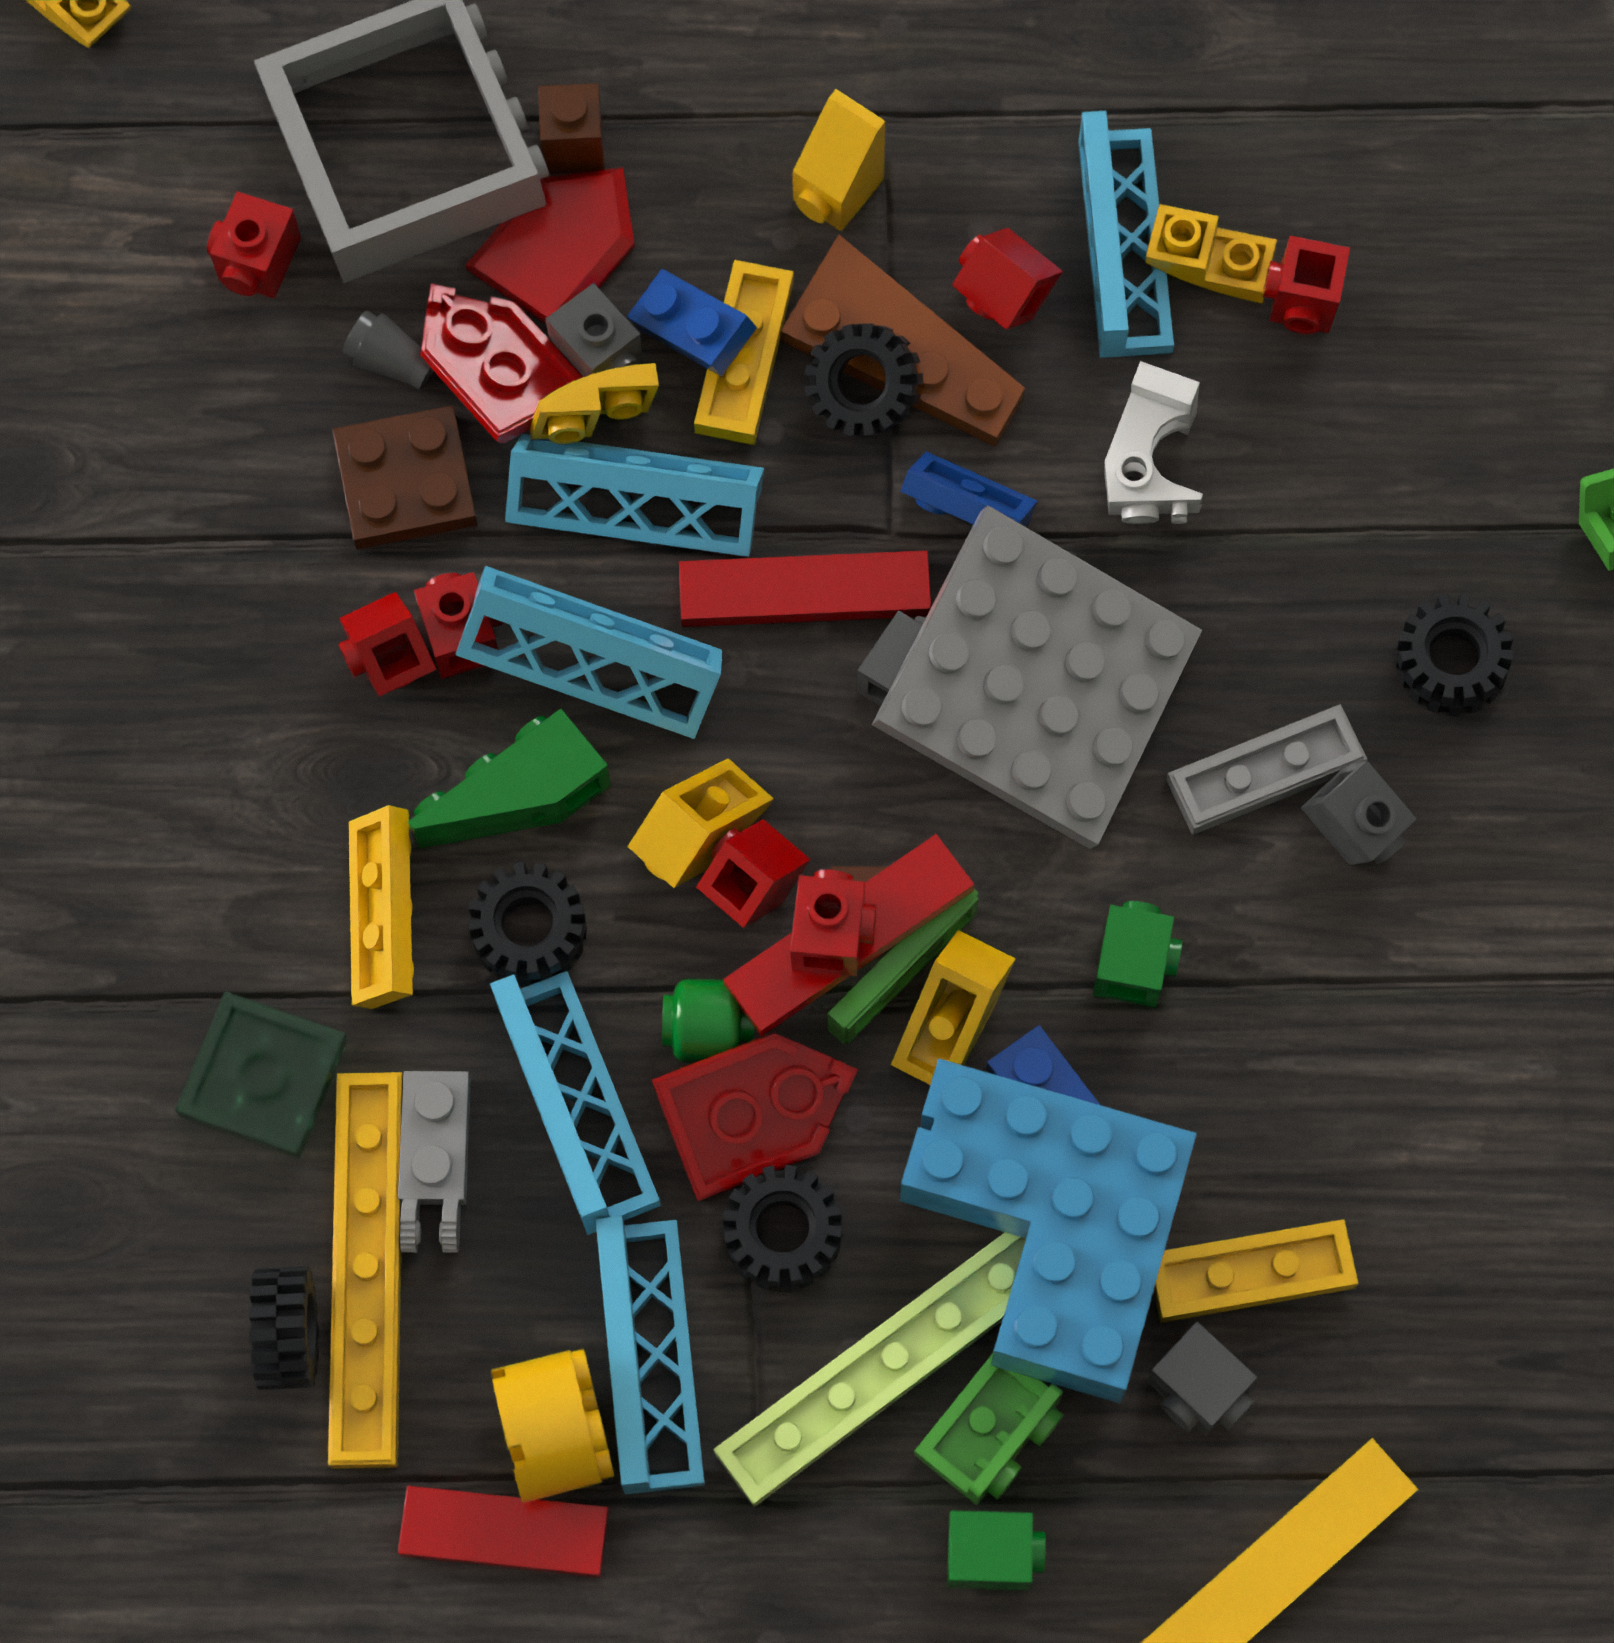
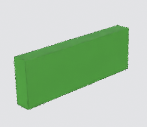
(898, 970)

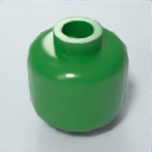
(702, 1020)

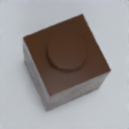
(571, 128)

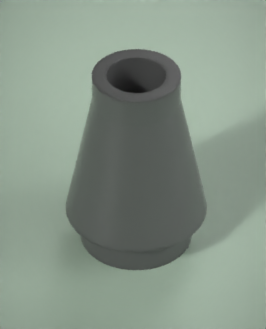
(386, 350)

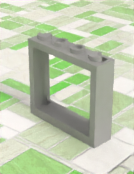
(433, 220)

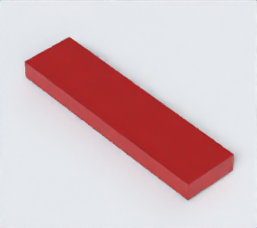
(804, 588)
(906, 899)

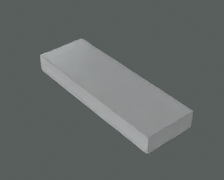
(1265, 769)

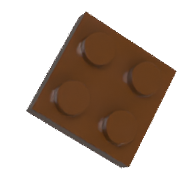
(404, 477)

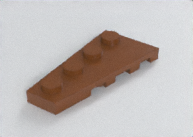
(958, 379)

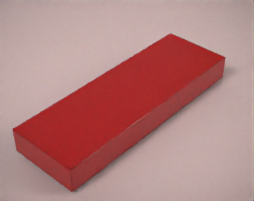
(503, 1531)

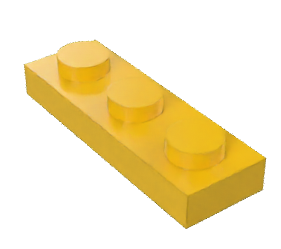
(735, 401)
(380, 907)
(1254, 1271)

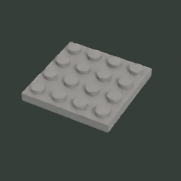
(1037, 677)

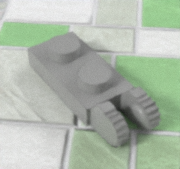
(433, 1153)

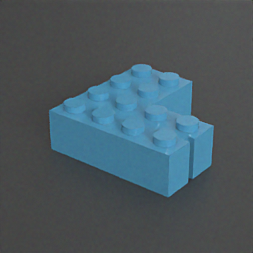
(1086, 1194)

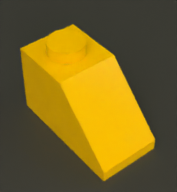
(840, 162)
(694, 817)
(953, 1006)

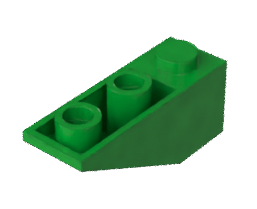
(526, 786)

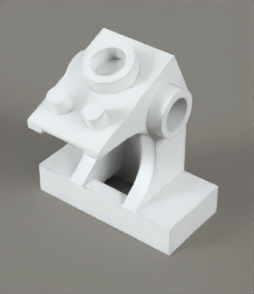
(1156, 407)

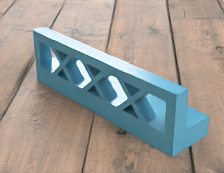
(1106, 234)
(634, 472)
(596, 631)
(551, 1105)
(623, 1355)

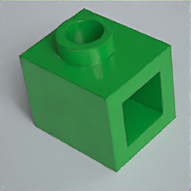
(1136, 954)
(993, 1550)

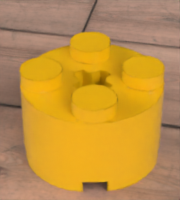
(552, 1424)

